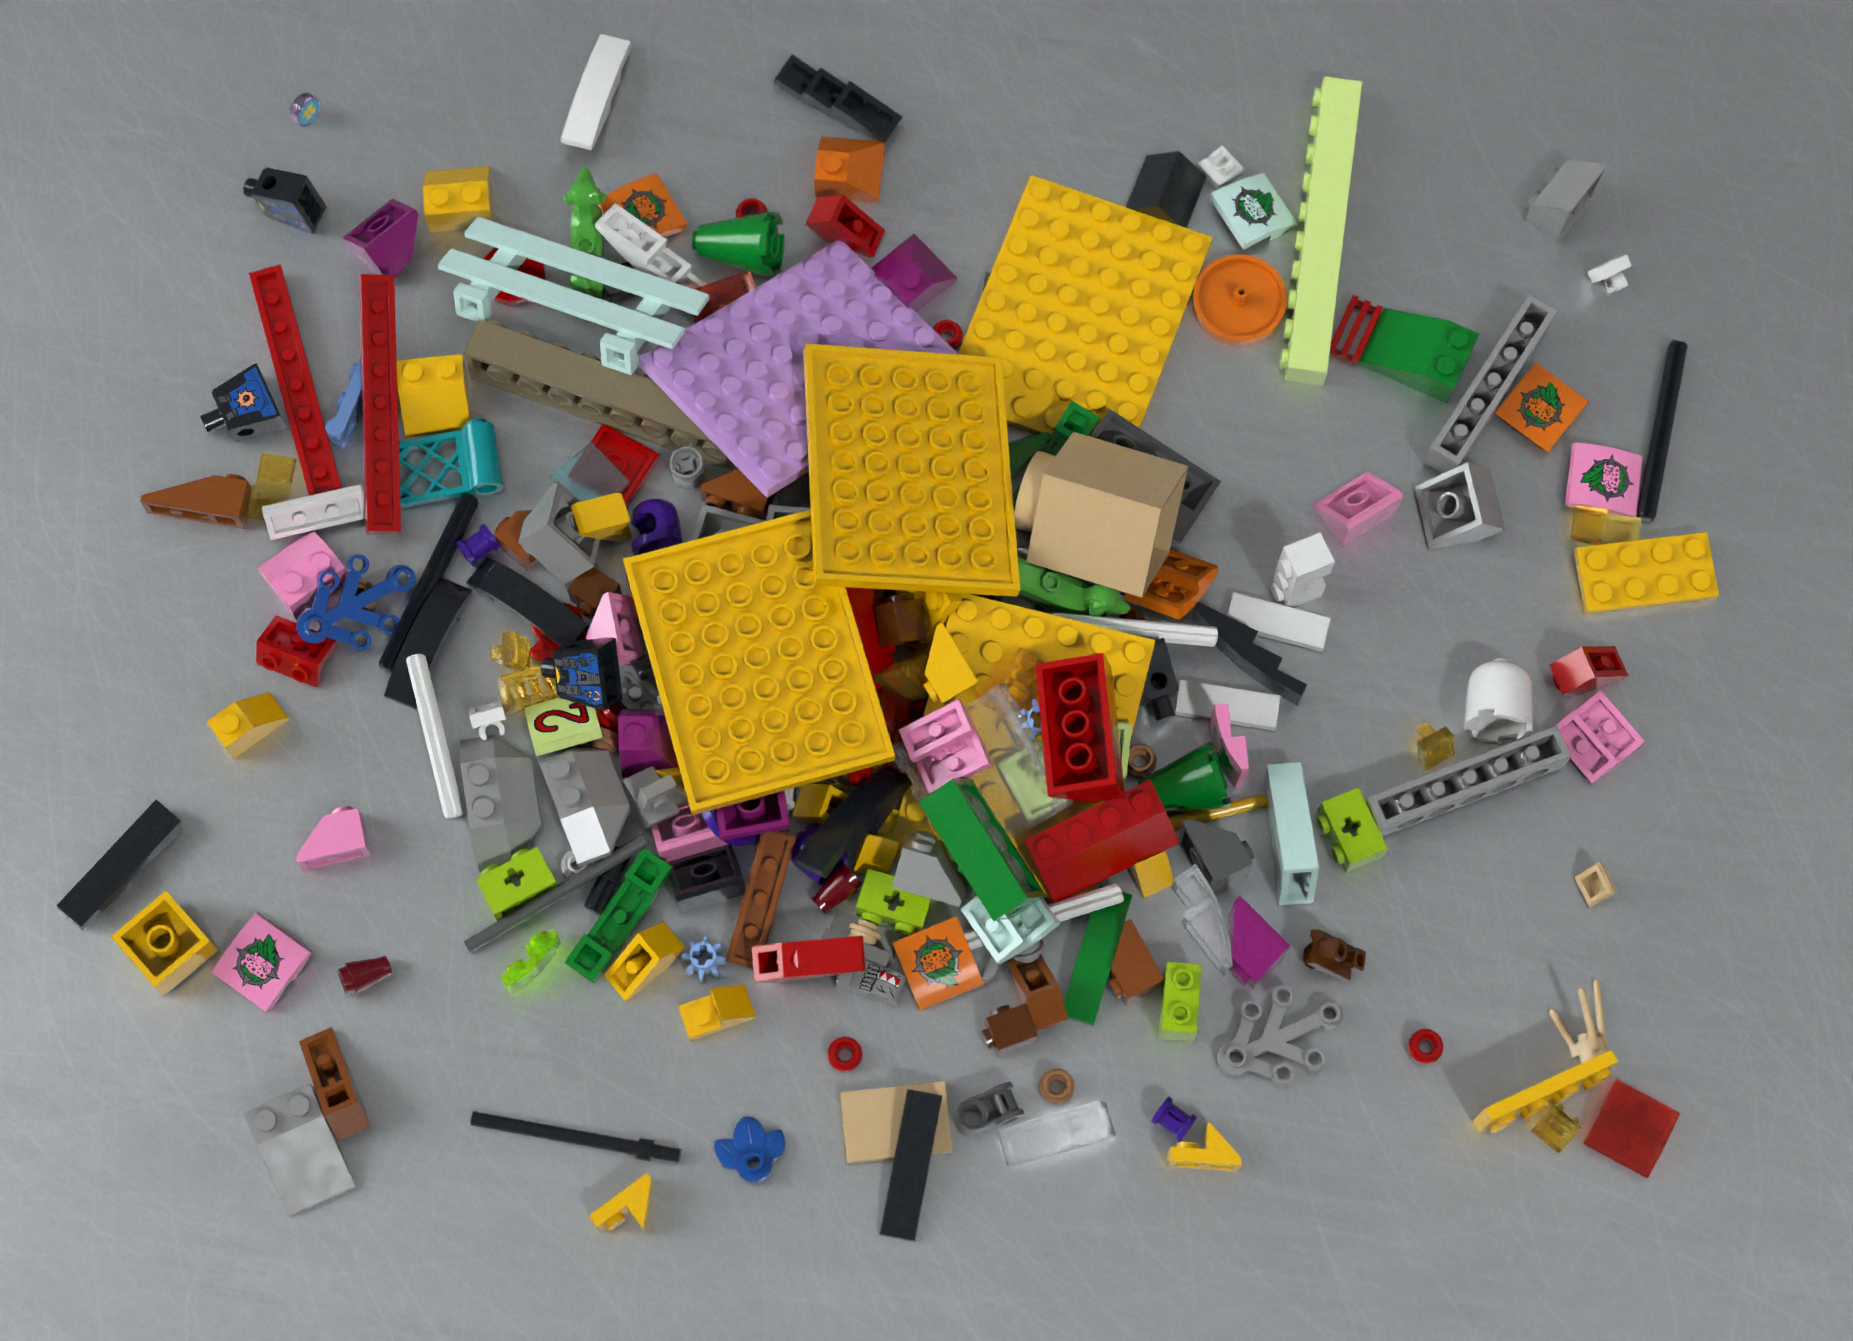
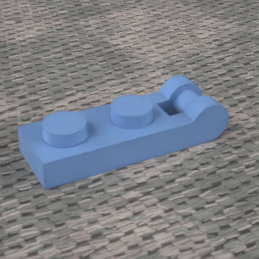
(349, 410)

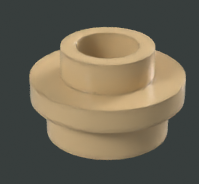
(867, 930)

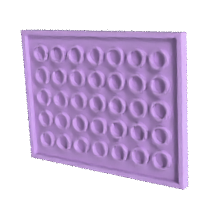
(745, 363)

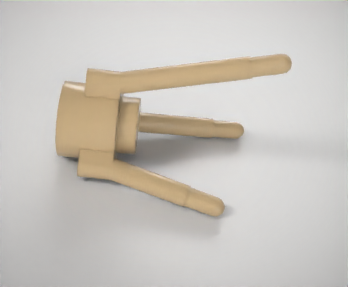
(1593, 1041)

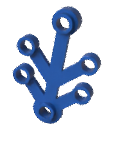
(350, 606)

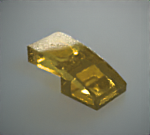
(272, 483)
(1598, 527)

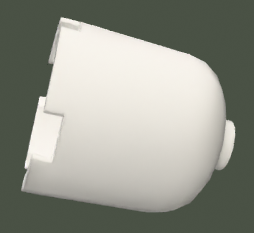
(1499, 702)

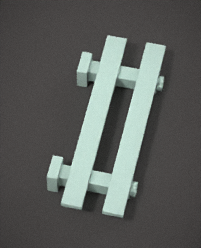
(515, 246)

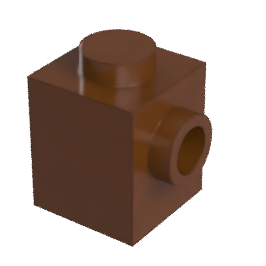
(588, 590)
(901, 621)
(1009, 1029)

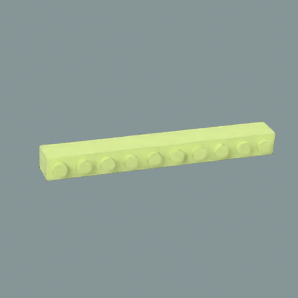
(1322, 231)

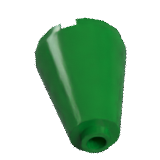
(743, 243)
(1192, 782)

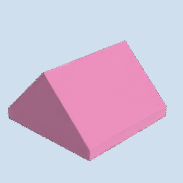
(1358, 506)
(683, 835)

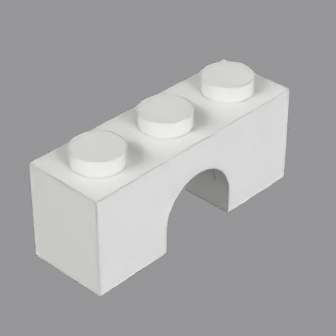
(1301, 571)

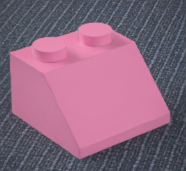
(296, 569)

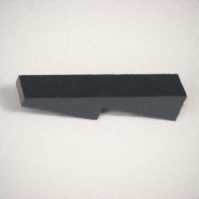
(118, 866)
(911, 1165)

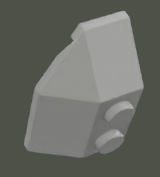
(498, 798)
(586, 799)

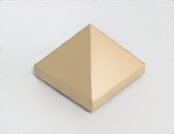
(1595, 884)

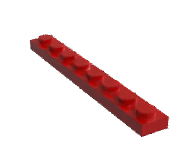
(295, 380)
(380, 404)

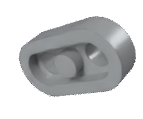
(639, 692)

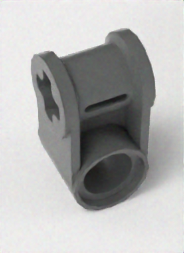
(996, 1109)

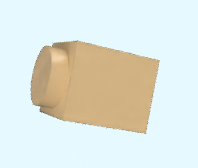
(1100, 512)

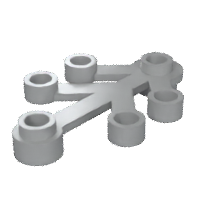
(1276, 1040)

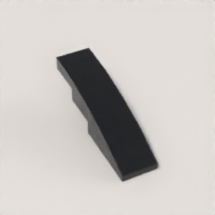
(837, 100)
(1237, 643)
(855, 817)

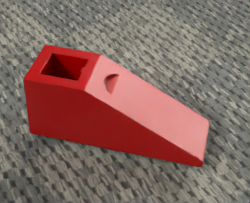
(808, 959)

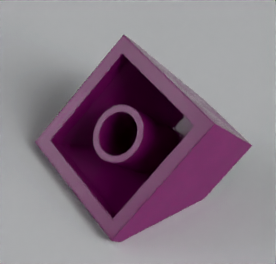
(385, 238)
(914, 273)
(644, 741)
(753, 816)
(1254, 944)

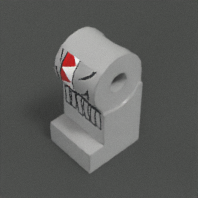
(874, 983)

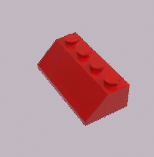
(863, 607)
(1080, 729)
(1102, 841)

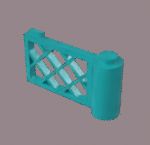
(477, 463)

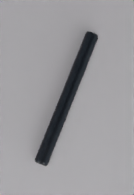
(1662, 431)
(430, 577)

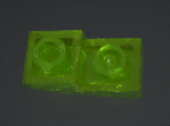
(540, 951)

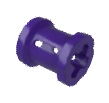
(478, 545)
(1174, 1119)

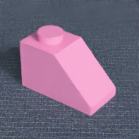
(617, 619)
(335, 840)

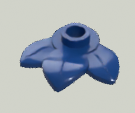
(750, 1145)

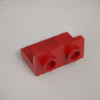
(286, 653)

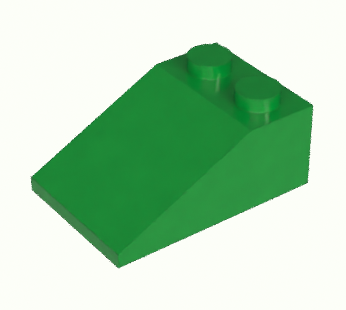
(1419, 351)

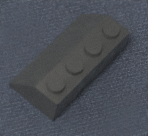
(1198, 484)

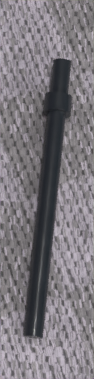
(643, 1149)

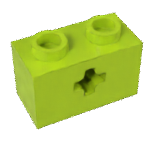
(1351, 810)
(500, 891)
(875, 900)
(1180, 1001)

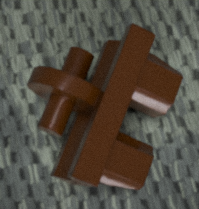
(1333, 956)

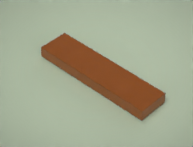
(761, 896)

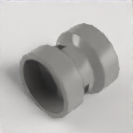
(685, 461)

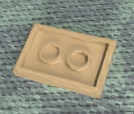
(875, 1117)

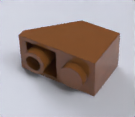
(736, 494)

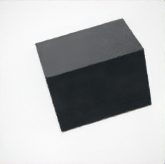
(1167, 188)
(706, 878)

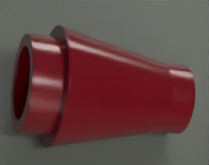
(837, 888)
(363, 974)

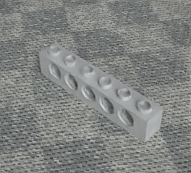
(1490, 385)
(1468, 781)

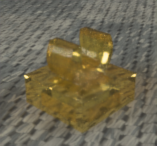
(512, 652)
(1434, 746)
(1556, 1128)

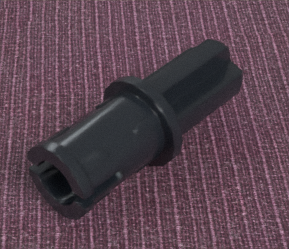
(604, 887)

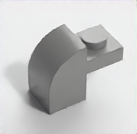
(650, 797)

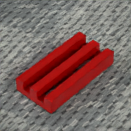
(1364, 308)

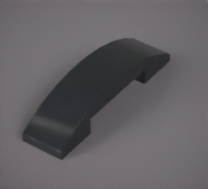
(527, 601)
(427, 636)

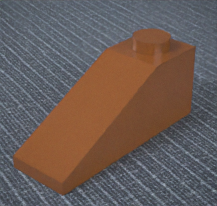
(206, 500)
(334, 1084)

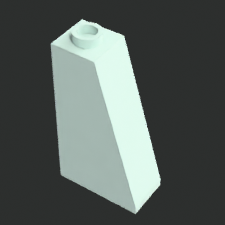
(1291, 834)

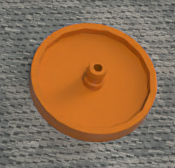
(1239, 299)

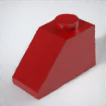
(841, 220)
(1587, 669)

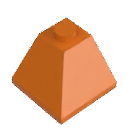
(849, 168)

